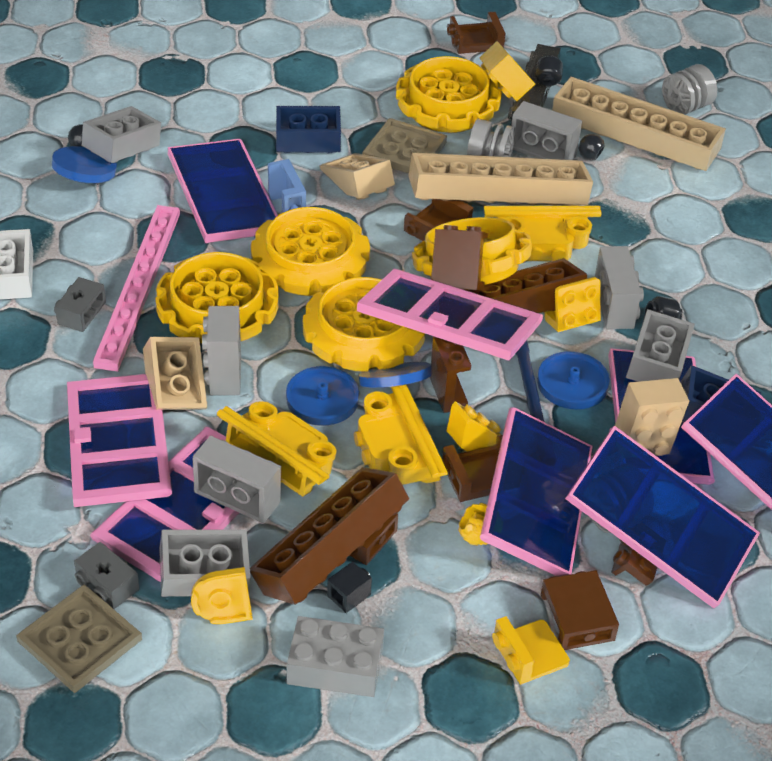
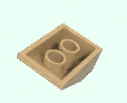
(360, 174)
(175, 373)

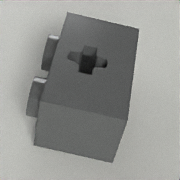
(80, 304)
(106, 575)

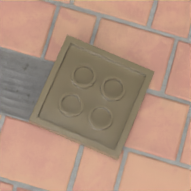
(399, 140)
(79, 638)

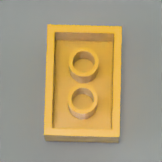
(505, 70)

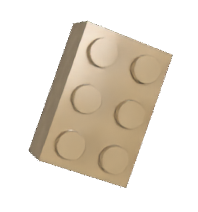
(653, 413)

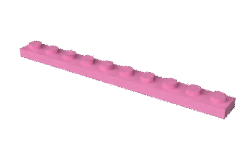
(136, 289)

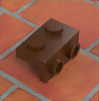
(634, 563)

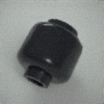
(549, 70)
(665, 306)

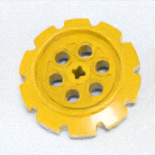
(447, 94)
(310, 249)
(501, 250)
(216, 281)
(354, 338)

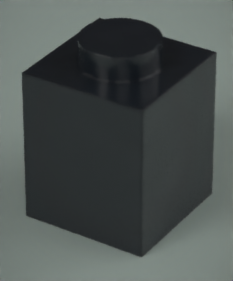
(349, 586)

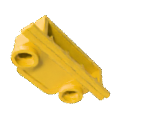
(551, 228)
(397, 438)
(284, 439)

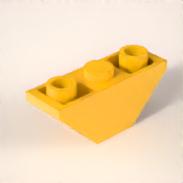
(470, 428)

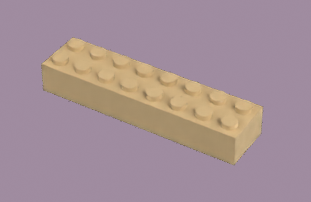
(640, 123)
(499, 179)

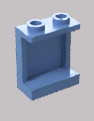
(285, 185)

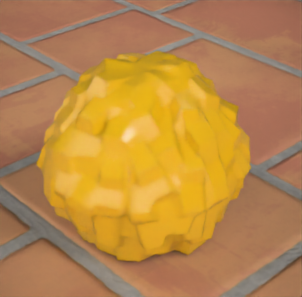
(471, 524)

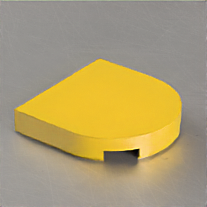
(222, 596)

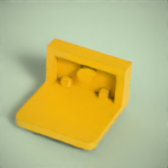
(575, 305)
(529, 649)

